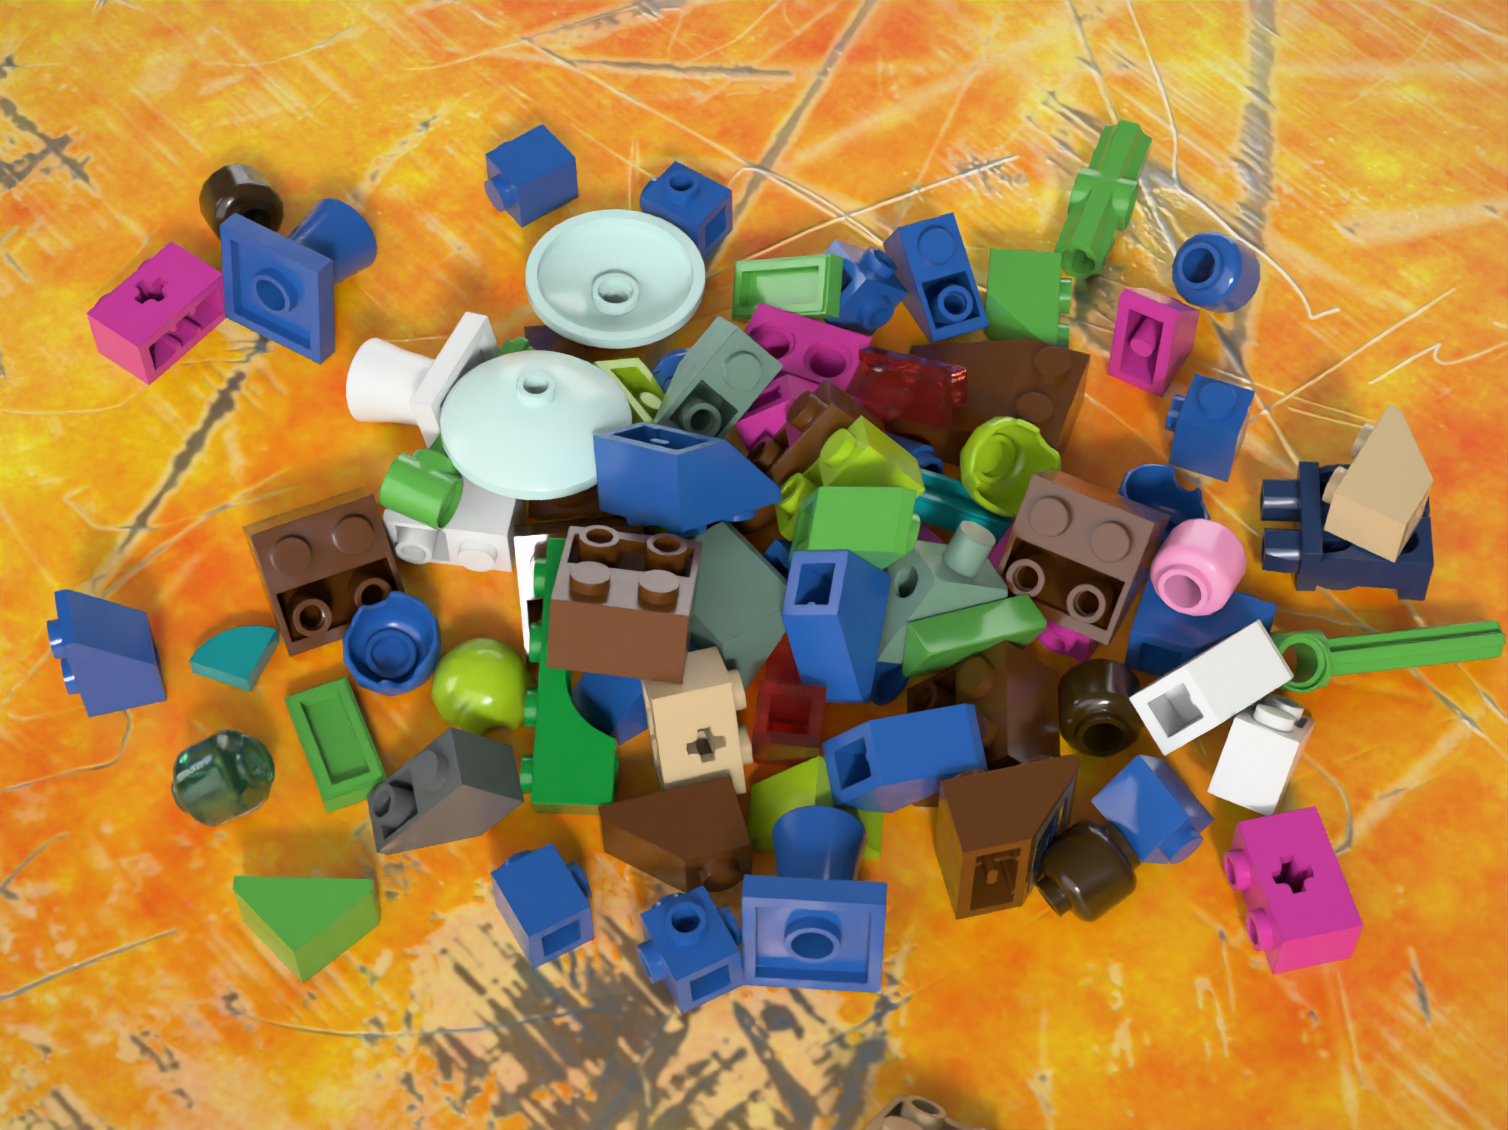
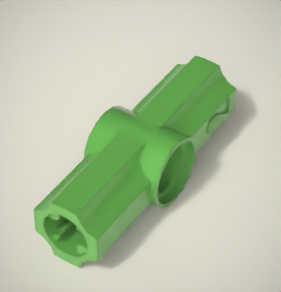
(1103, 199)

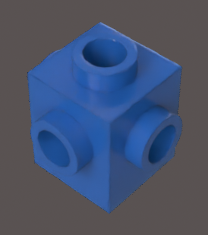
(867, 288)
(691, 948)

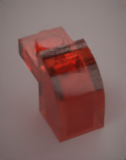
(788, 714)

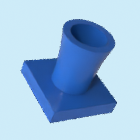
(288, 282)
(814, 918)

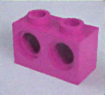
(809, 347)

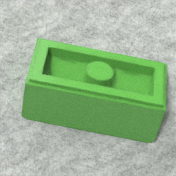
(960, 634)

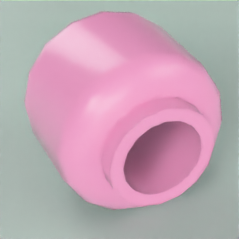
(1198, 567)

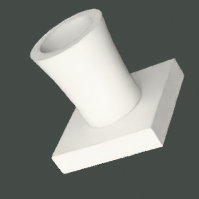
(411, 388)

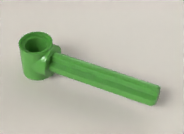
(427, 482)
(1325, 657)

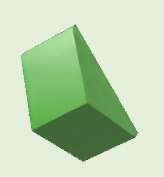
(307, 918)

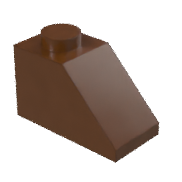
(682, 835)

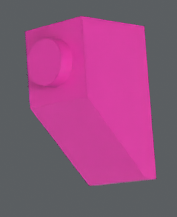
(1151, 339)

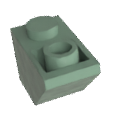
(716, 381)

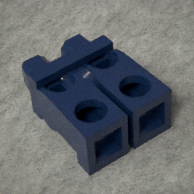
(1326, 558)

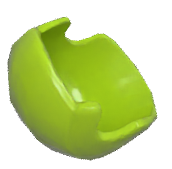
(1001, 461)
(481, 686)

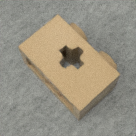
(696, 724)

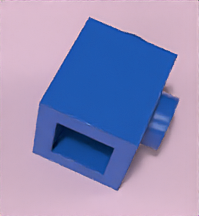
(531, 175)
(692, 204)
(1209, 426)
(1154, 811)
(544, 903)

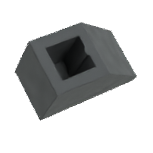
(445, 793)

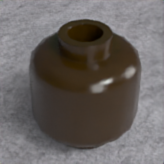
(241, 191)
(1097, 707)
(1087, 870)

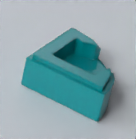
(236, 655)

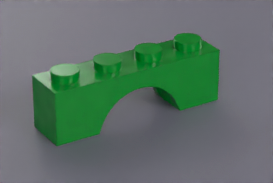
(572, 761)

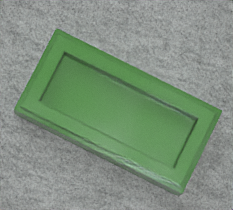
(794, 284)
(335, 743)

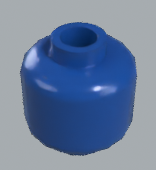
(1216, 272)

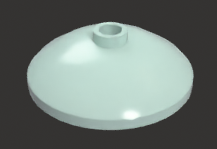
(615, 279)
(530, 423)

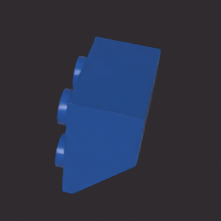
(677, 479)

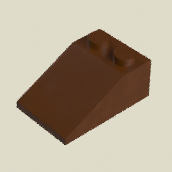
(1005, 379)

